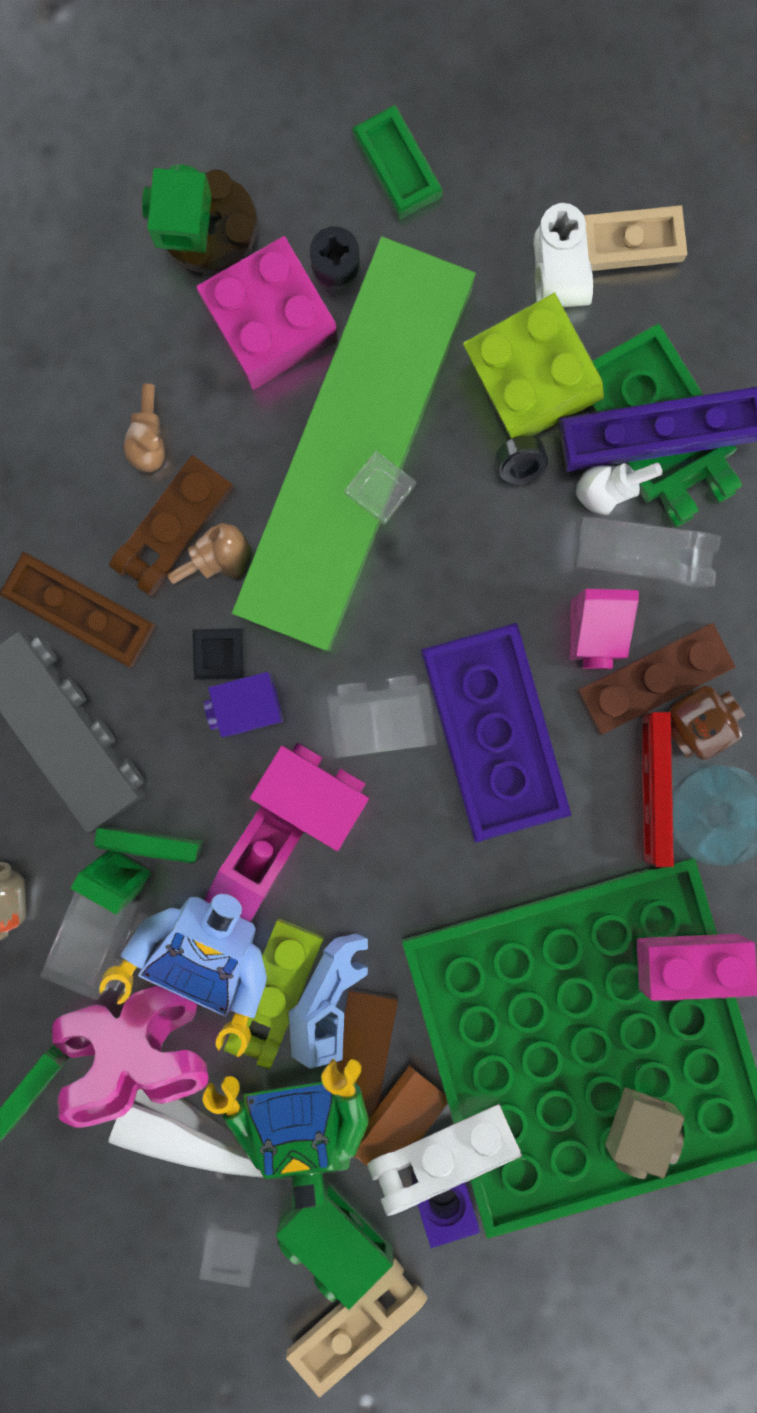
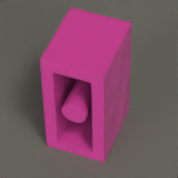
(310, 795)
(697, 967)

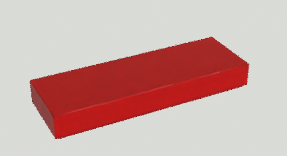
(657, 789)

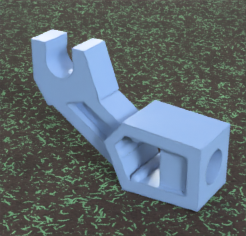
(334, 973)

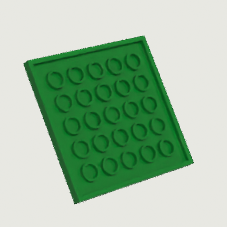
(552, 1027)

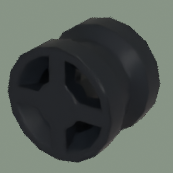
(335, 270)

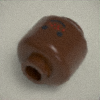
(706, 723)

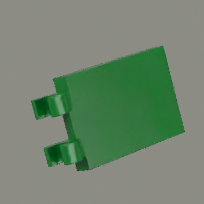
(652, 372)

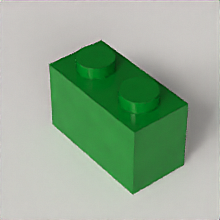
(335, 1247)

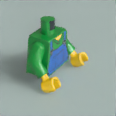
(297, 1128)

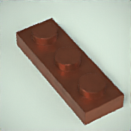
(656, 679)

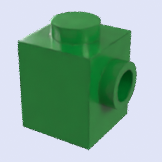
(178, 208)

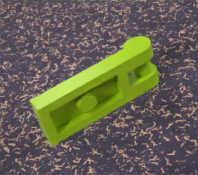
(287, 965)

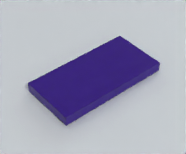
(495, 732)

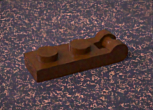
(172, 524)

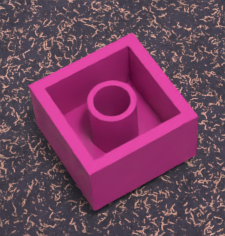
(268, 312)

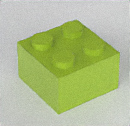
(535, 368)

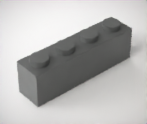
(62, 736)

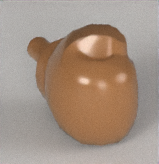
(142, 441)
(216, 551)

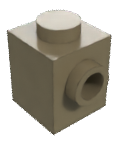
(645, 1135)

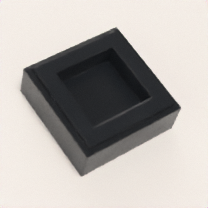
(219, 654)

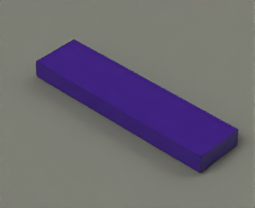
(659, 429)

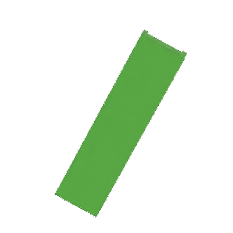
(365, 404)

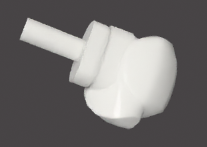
(606, 486)

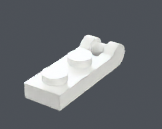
(445, 1159)

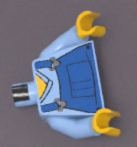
(201, 956)

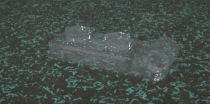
(645, 551)

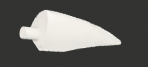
(181, 1136)

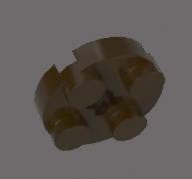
(234, 232)

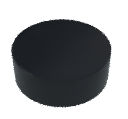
(521, 459)

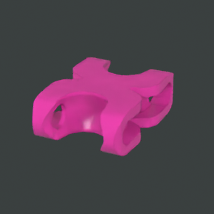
(127, 1056)

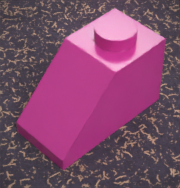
(602, 626)
(256, 861)

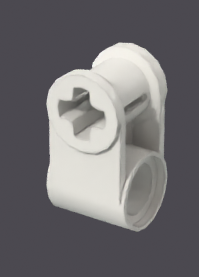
(559, 264)

